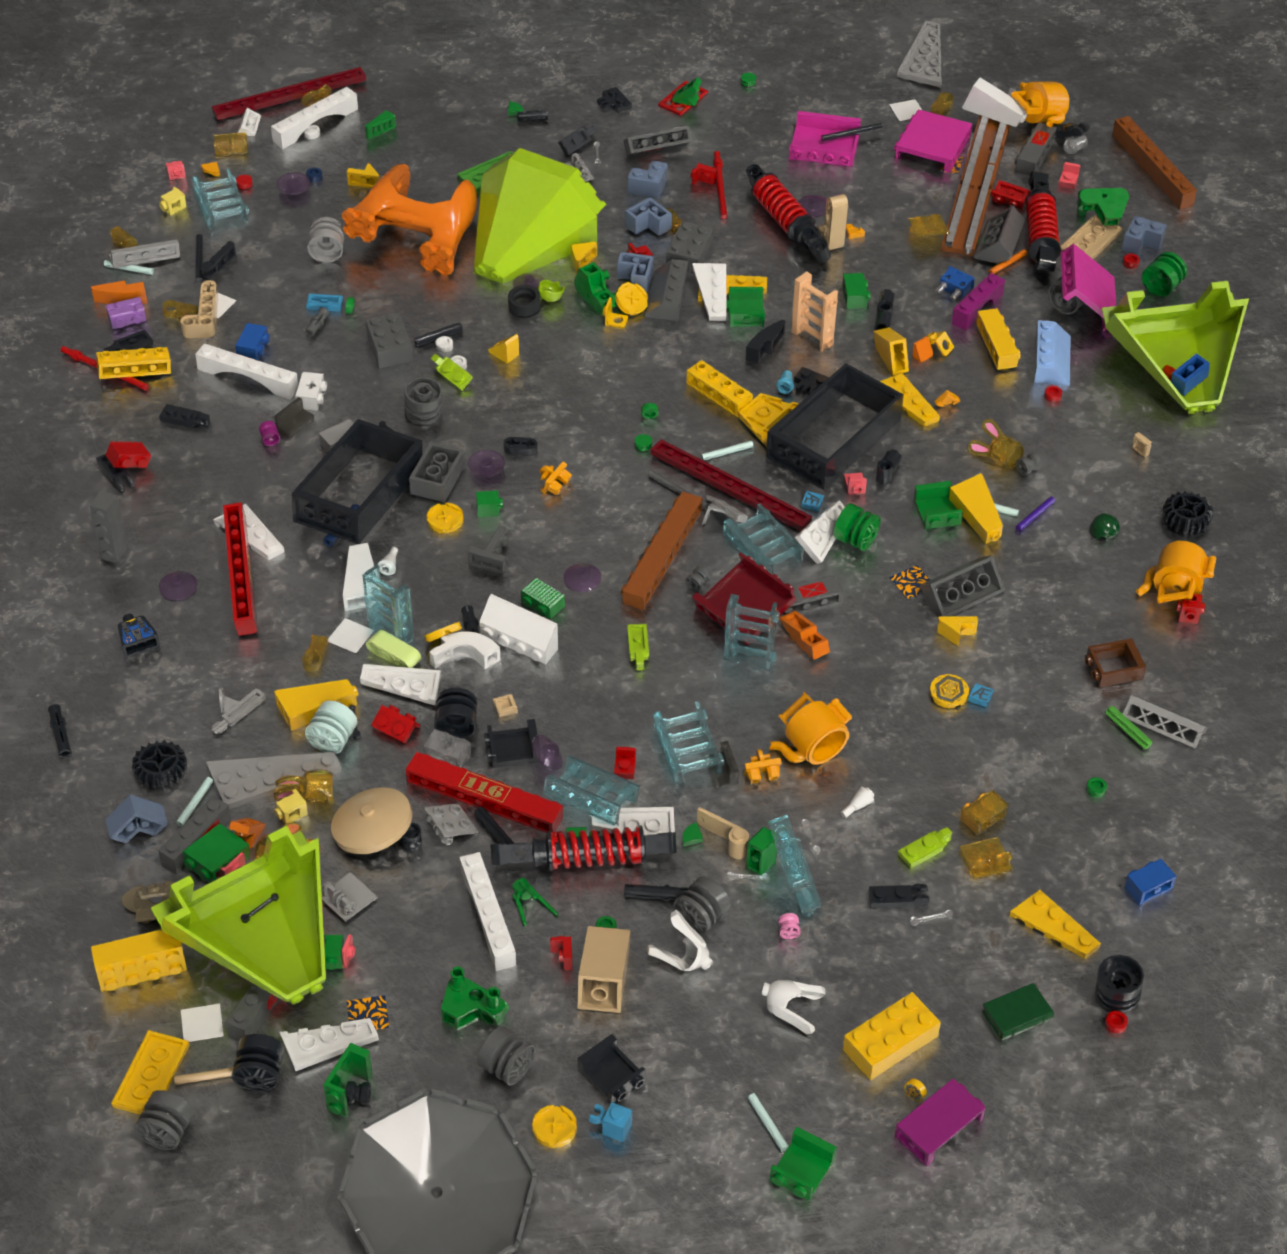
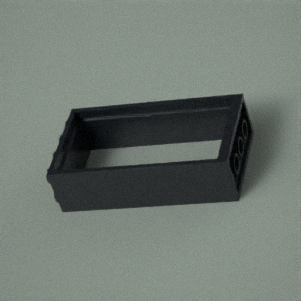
(810, 464)
(344, 521)

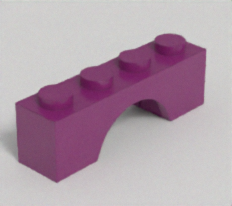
(966, 311)

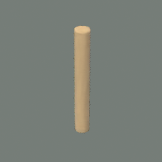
(202, 1076)

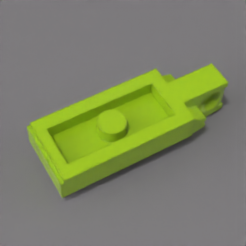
(452, 371)
(638, 644)
(925, 847)

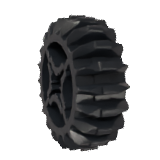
(1187, 512)
(172, 764)

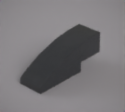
(765, 341)

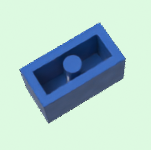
(252, 341)
(1190, 374)
(1150, 881)

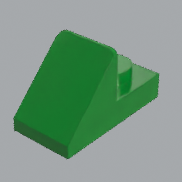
(687, 93)

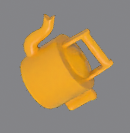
(1043, 102)
(1179, 572)
(814, 730)

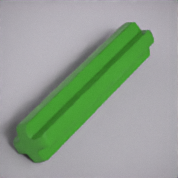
(1128, 727)

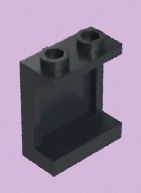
(511, 746)
(610, 1070)

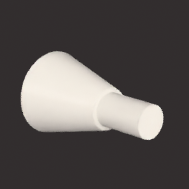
(388, 564)
(861, 799)

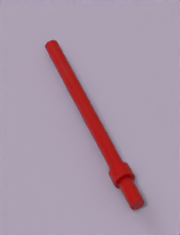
(718, 163)
(78, 356)

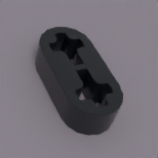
(520, 446)

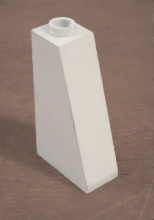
(994, 104)
(358, 563)

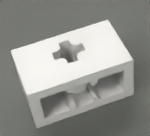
(311, 390)

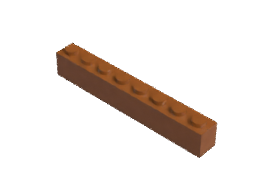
(1154, 162)
(662, 550)

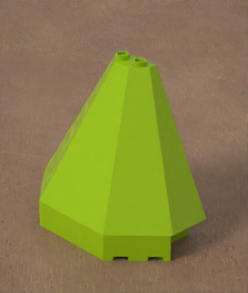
(531, 215)
(1177, 333)
(282, 942)

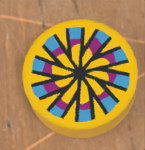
(915, 1090)

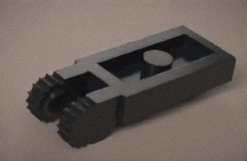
(1071, 129)
(218, 261)
(115, 474)
(898, 896)

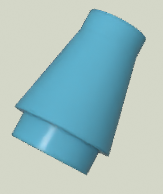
(785, 383)

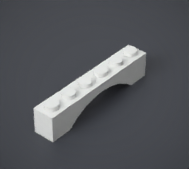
(288, 130)
(276, 379)
(492, 921)

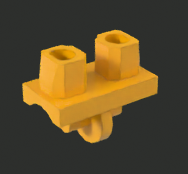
(552, 476)
(760, 764)

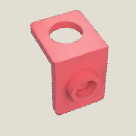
(236, 863)
(348, 951)

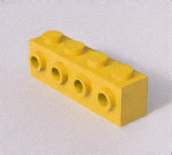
(997, 338)
(133, 363)
(718, 387)

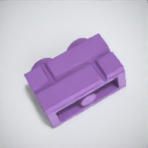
(126, 313)

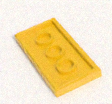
(150, 1070)

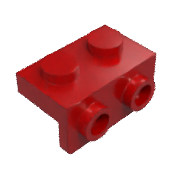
(1010, 194)
(395, 724)

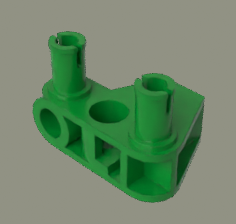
(1106, 202)
(592, 287)
(464, 1006)

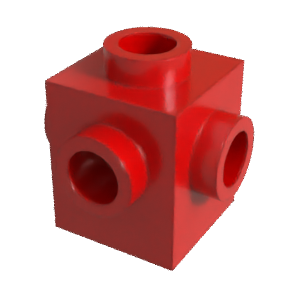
(1190, 609)

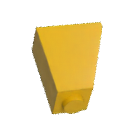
(892, 350)

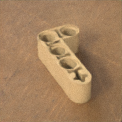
(835, 221)
(204, 323)

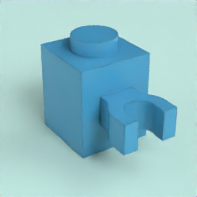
(615, 1121)

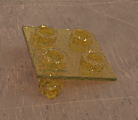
(230, 144)
(928, 226)
(986, 858)

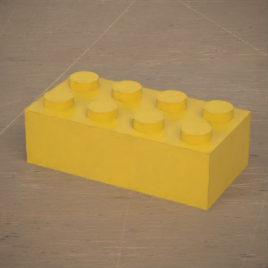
(137, 959)
(891, 1036)

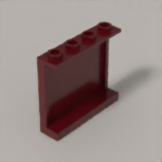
(755, 589)

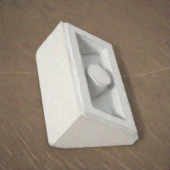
(249, 122)

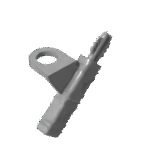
(723, 507)
(236, 710)

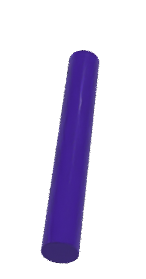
(1033, 515)

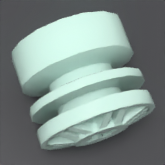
(331, 727)

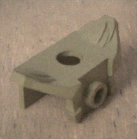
(139, 900)

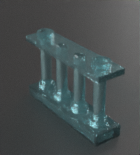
(207, 207)
(745, 544)
(398, 602)
(732, 635)
(673, 755)
(585, 800)
(795, 864)

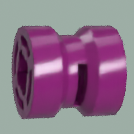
(269, 433)

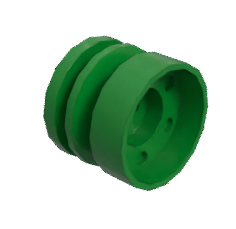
(1164, 274)
(857, 527)

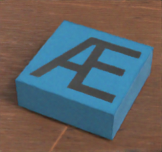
(812, 501)
(980, 695)

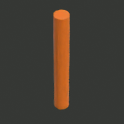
(1004, 264)

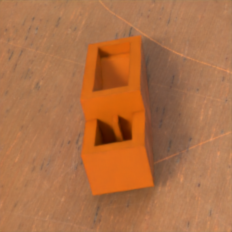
(118, 291)
(805, 634)

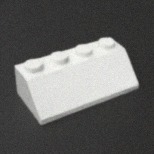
(519, 629)

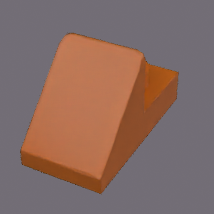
(247, 829)

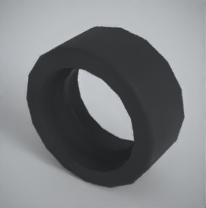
(521, 292)

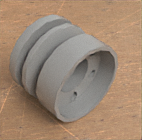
(326, 240)

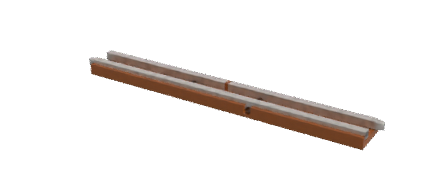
(976, 185)

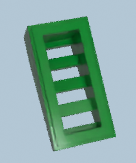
(380, 125)

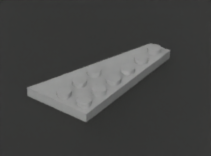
(924, 57)
(254, 778)

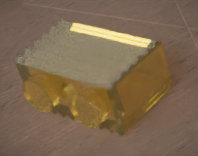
(984, 812)

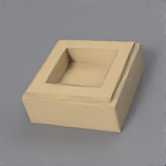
(1141, 444)
(505, 705)

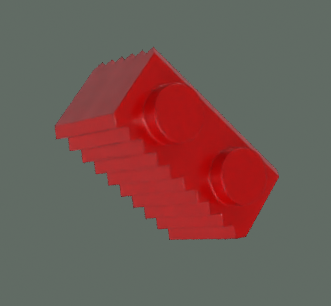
(128, 454)

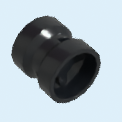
(412, 838)
(360, 1093)

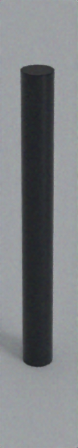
(850, 132)
(199, 253)

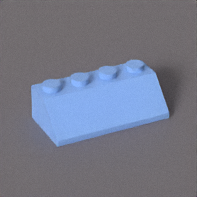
(1052, 354)

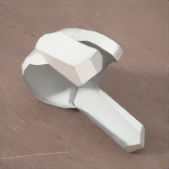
(694, 944)
(781, 992)

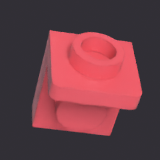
(175, 170)
(1069, 175)
(855, 483)

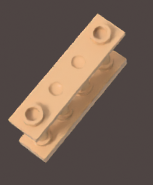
(802, 314)

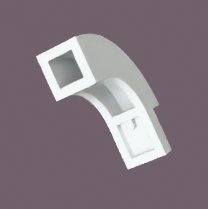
(465, 644)

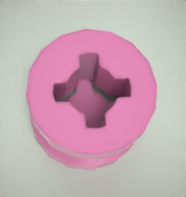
(789, 926)

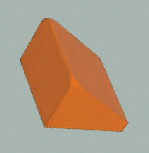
(922, 349)

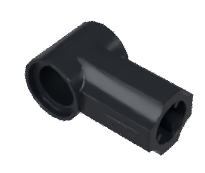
(887, 466)

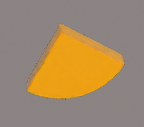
(211, 168)
(854, 232)
(946, 399)

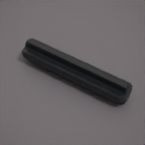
(434, 335)
(492, 826)

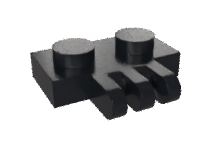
(615, 100)
(808, 380)

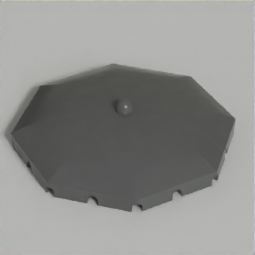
(437, 1179)

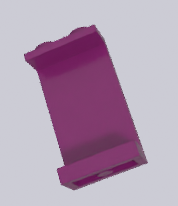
(938, 1120)

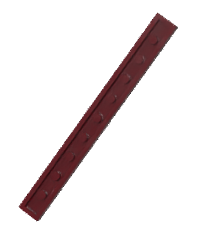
(287, 93)
(730, 484)

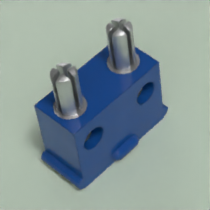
(956, 283)

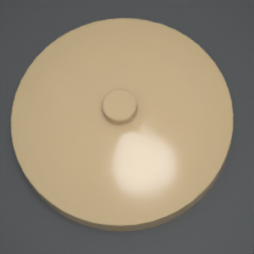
(371, 820)

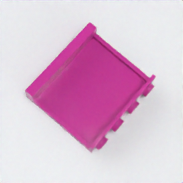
(934, 138)
(808, 143)
(1086, 280)

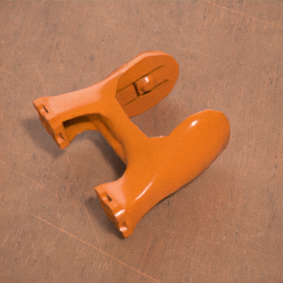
(441, 221)

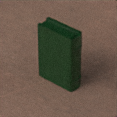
(1017, 1012)

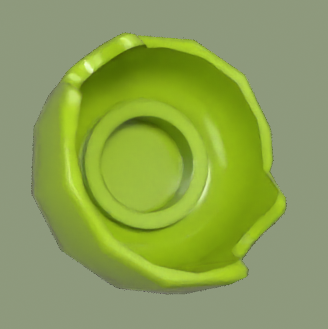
(550, 290)

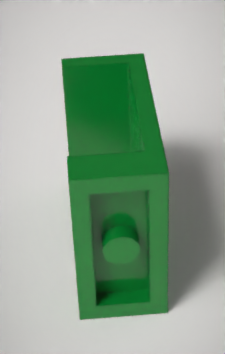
(746, 307)
(934, 505)
(214, 852)
(354, 1062)
(803, 1164)

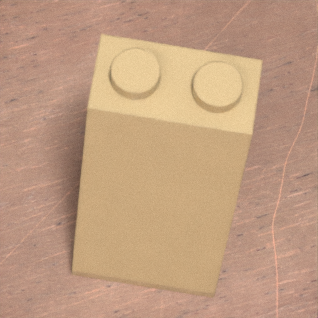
(603, 969)

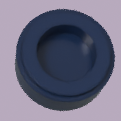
(314, 174)

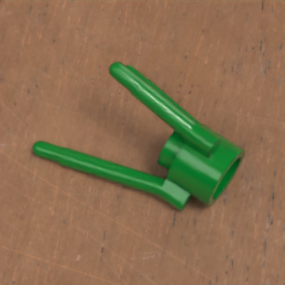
(525, 891)

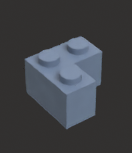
(650, 181)
(648, 215)
(1143, 233)
(636, 268)
(134, 816)

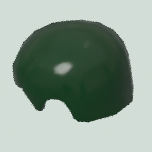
(1104, 526)

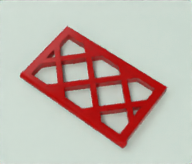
(672, 108)

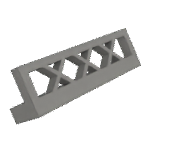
(144, 253)
(1161, 712)

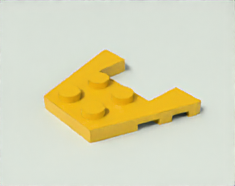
(764, 413)

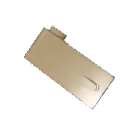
(736, 836)

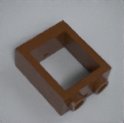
(1111, 650)

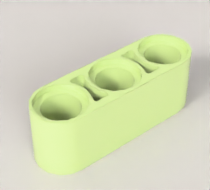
(393, 650)

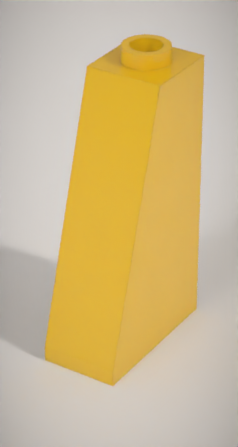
(977, 507)
(301, 703)

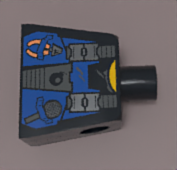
(137, 635)

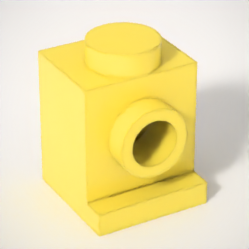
(173, 201)
(291, 808)

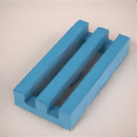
(330, 302)

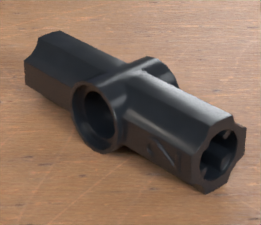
(884, 309)

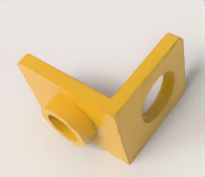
(609, 316)
(938, 338)

